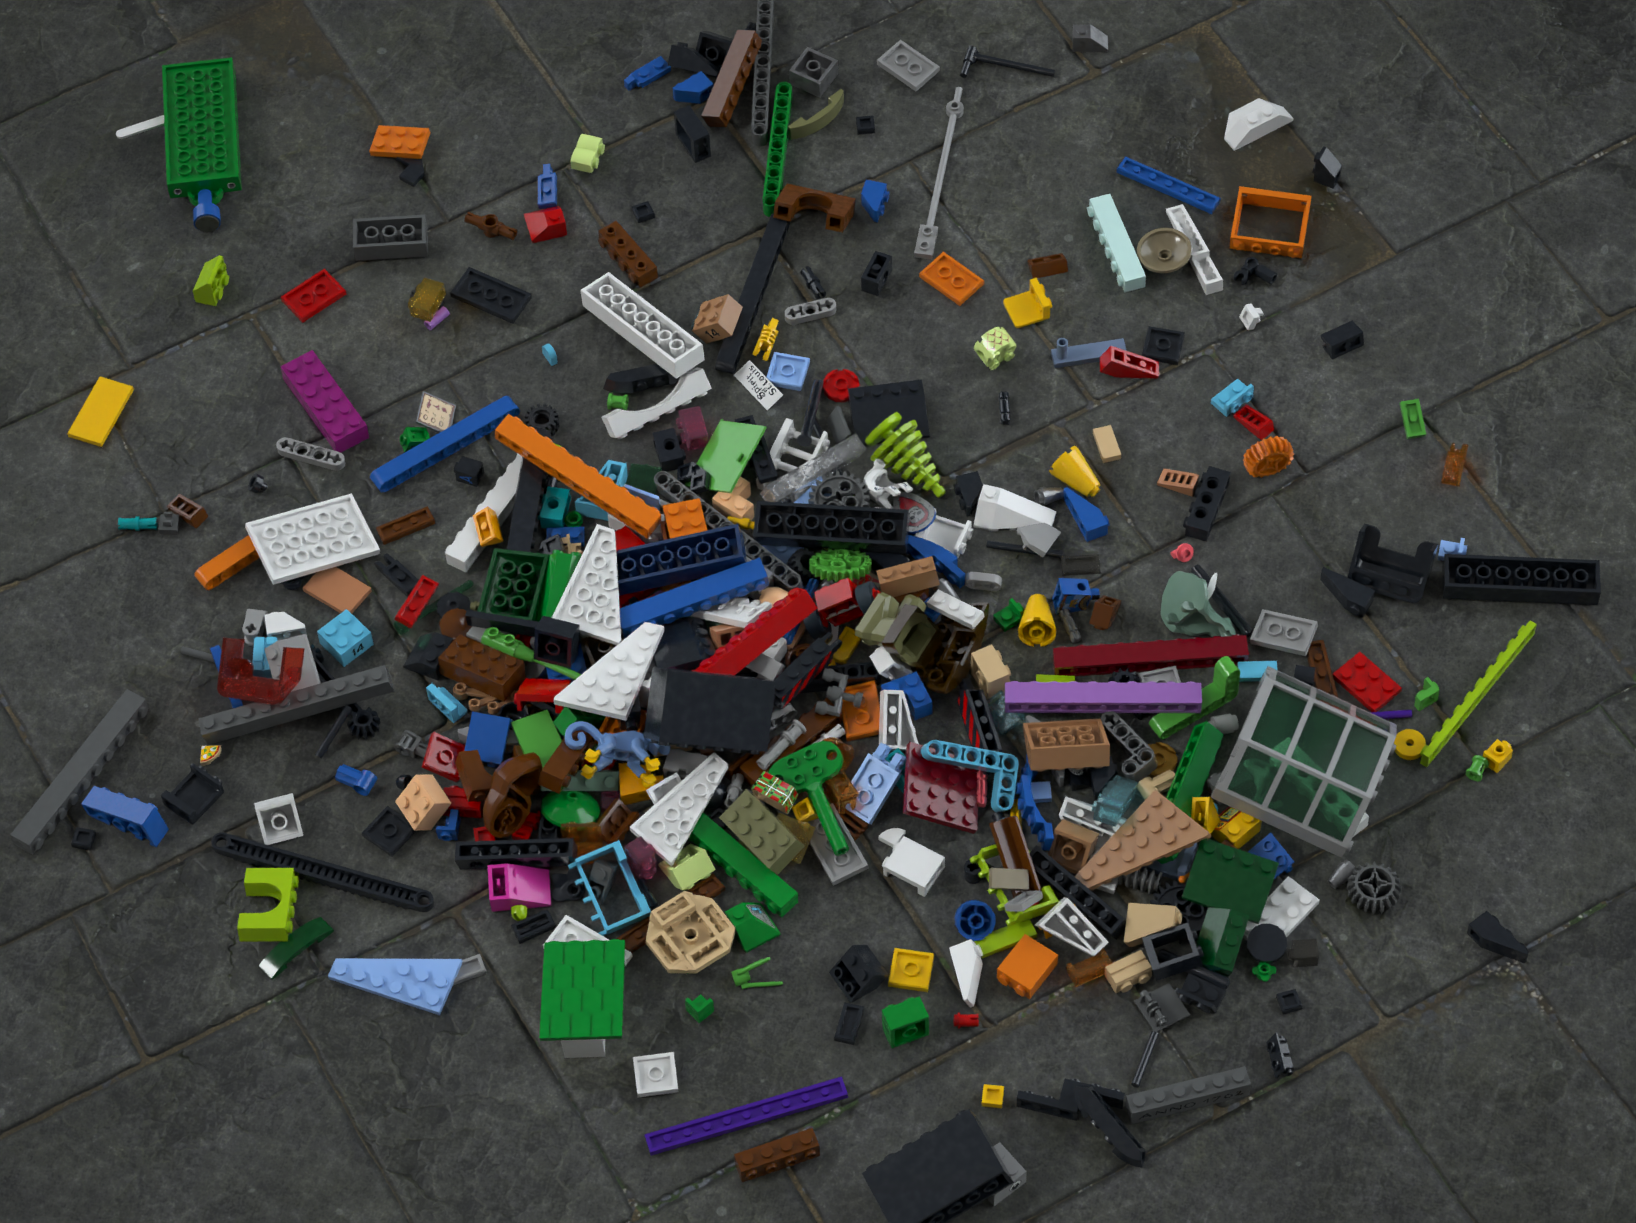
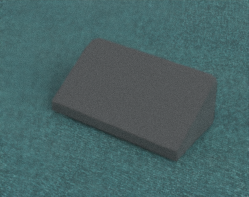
(838, 425)

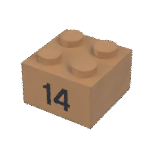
(717, 319)

